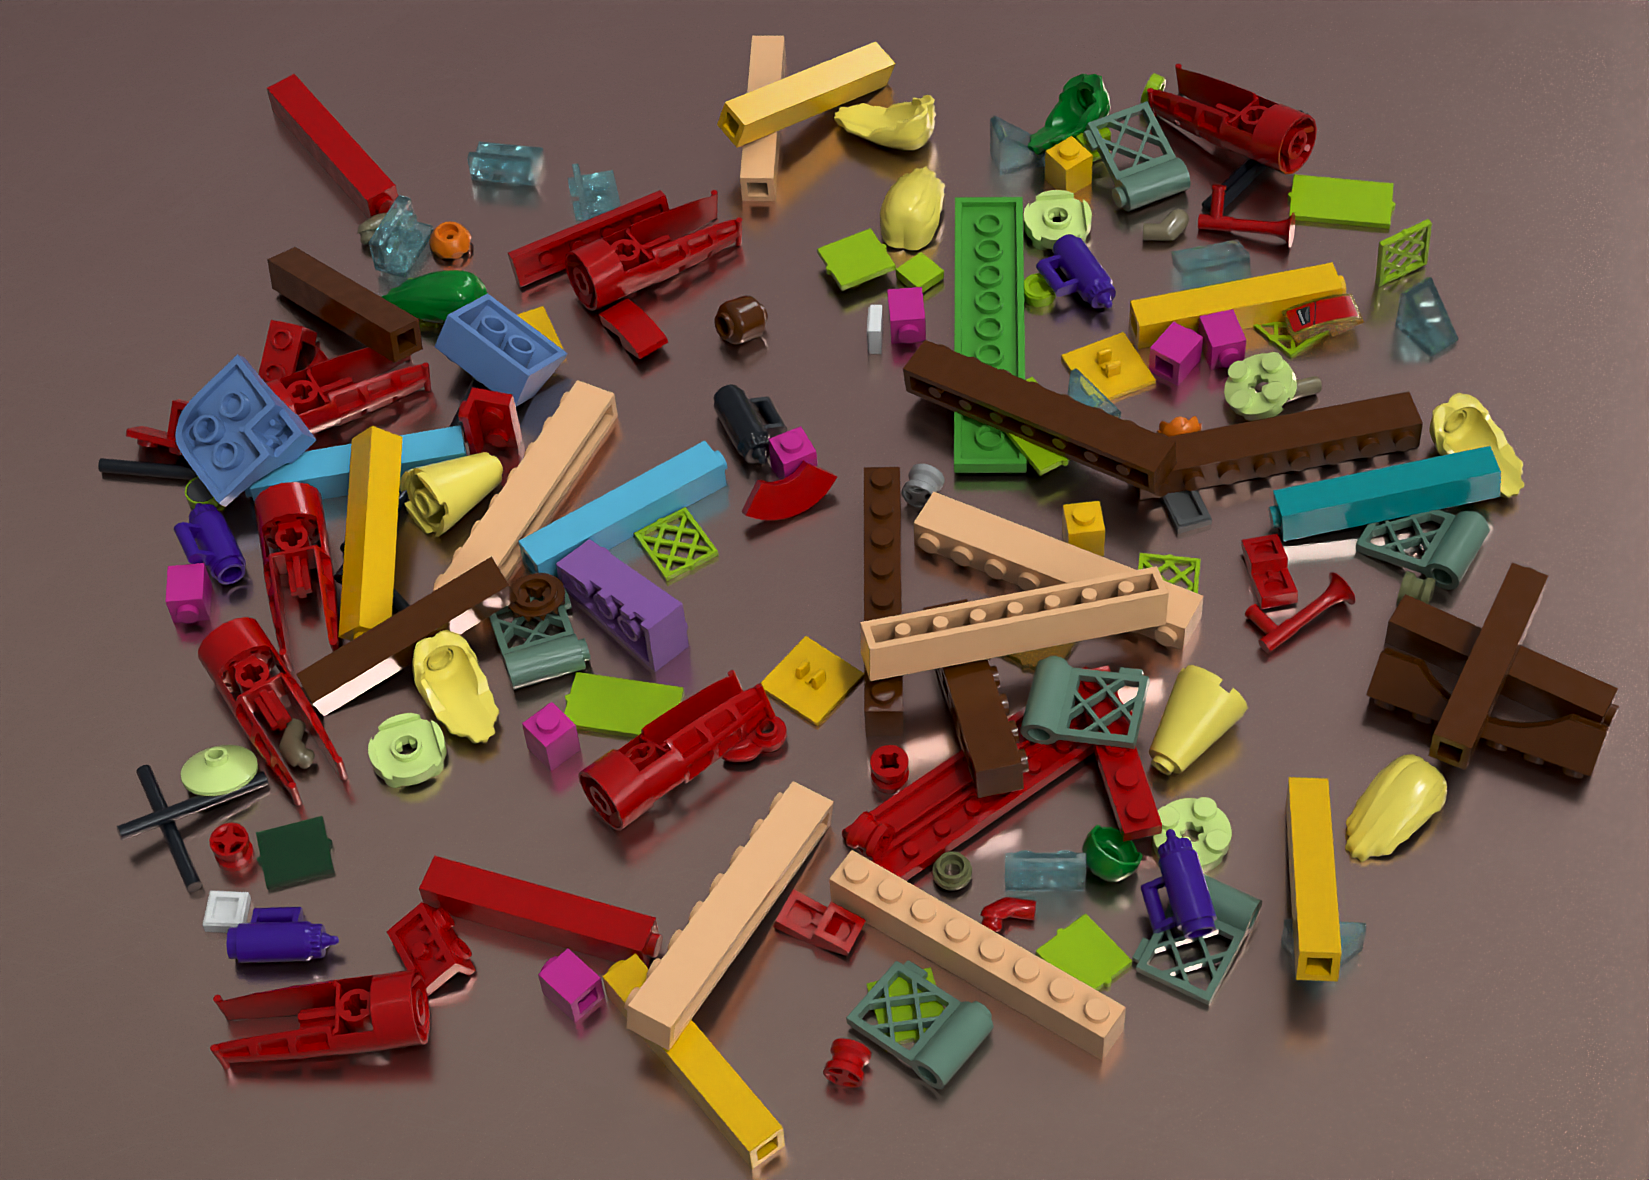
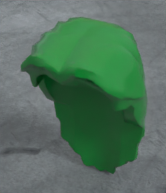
(1081, 102)
(436, 294)

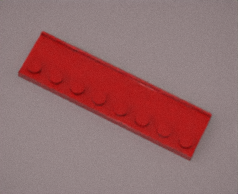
(944, 807)

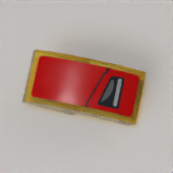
(1318, 315)

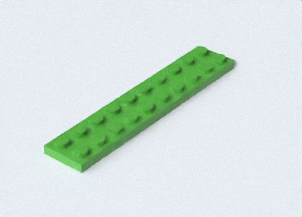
(989, 317)

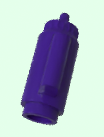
(1081, 269)
(211, 542)
(1185, 889)
(278, 936)

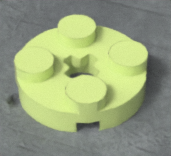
(1056, 203)
(1250, 372)
(412, 768)
(1202, 817)

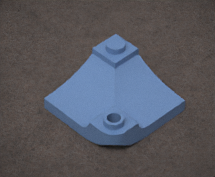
(238, 431)

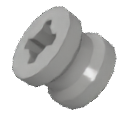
(922, 483)

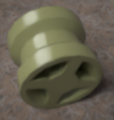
(1417, 588)

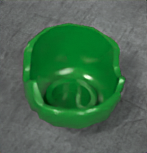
(1110, 856)

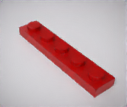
(549, 253)
(1122, 773)

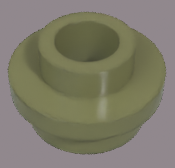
(952, 861)

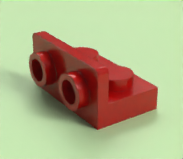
(489, 419)
(430, 945)

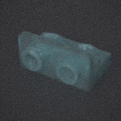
(506, 163)
(595, 193)
(399, 239)
(1212, 264)
(1045, 871)

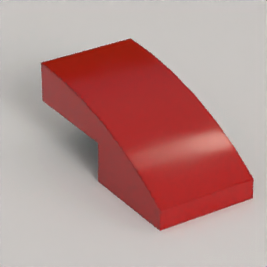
(634, 327)
(1269, 571)
(819, 925)

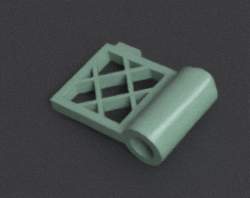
(1143, 182)
(1446, 556)
(541, 655)
(1053, 702)
(1235, 919)
(946, 1042)

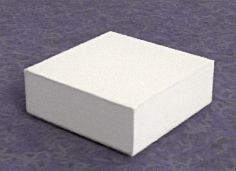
(875, 329)
(226, 910)

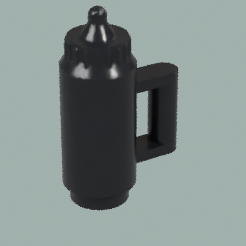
(743, 423)

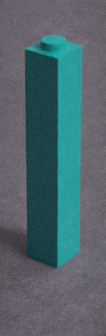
(1385, 493)

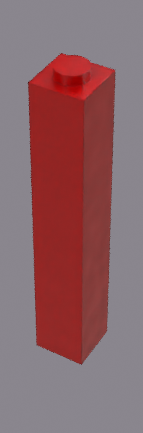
(332, 146)
(540, 912)

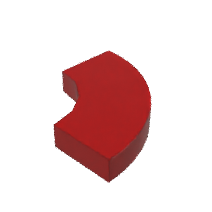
(790, 495)

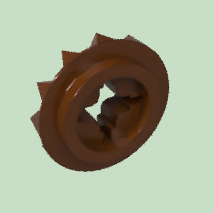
(536, 586)

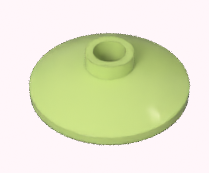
(219, 770)

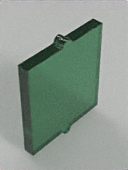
(295, 852)

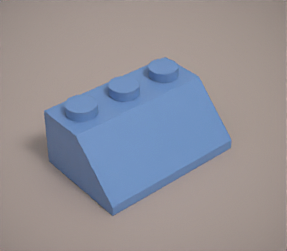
(499, 348)

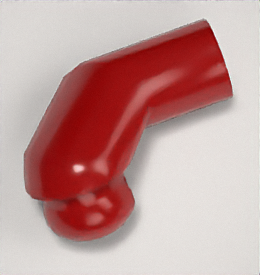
(1007, 907)

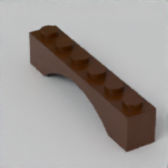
(1565, 741)

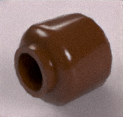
(741, 320)

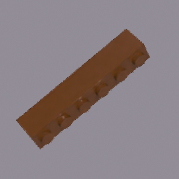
(983, 725)

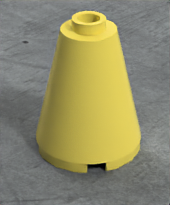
(449, 489)
(1193, 719)

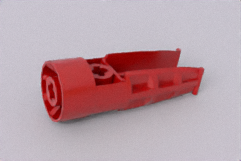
(1237, 120)
(648, 252)
(347, 387)
(292, 520)
(241, 659)
(673, 749)
(333, 1018)

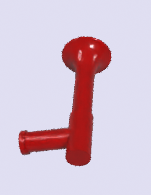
(1216, 221)
(1276, 634)

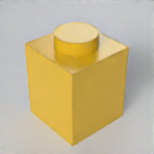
(1068, 166)
(1084, 526)

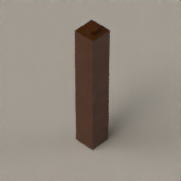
(345, 304)
(392, 643)
(1488, 666)
(1533, 679)

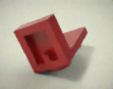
(283, 349)

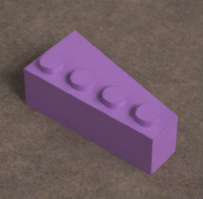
(625, 603)

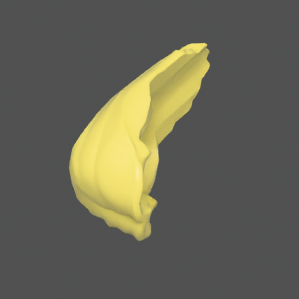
(898, 126)
(912, 210)
(1466, 426)
(455, 686)
(1394, 806)

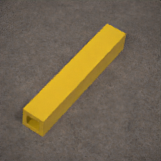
(805, 94)
(1253, 300)
(370, 532)
(1313, 880)
(706, 1076)

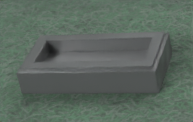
(1186, 510)

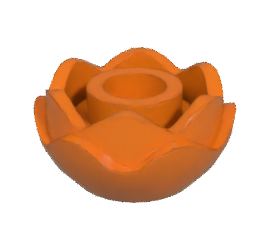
(450, 240)
(1179, 426)

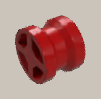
(889, 779)
(870, 836)
(224, 840)
(847, 1063)

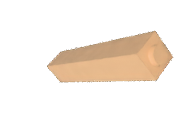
(761, 156)

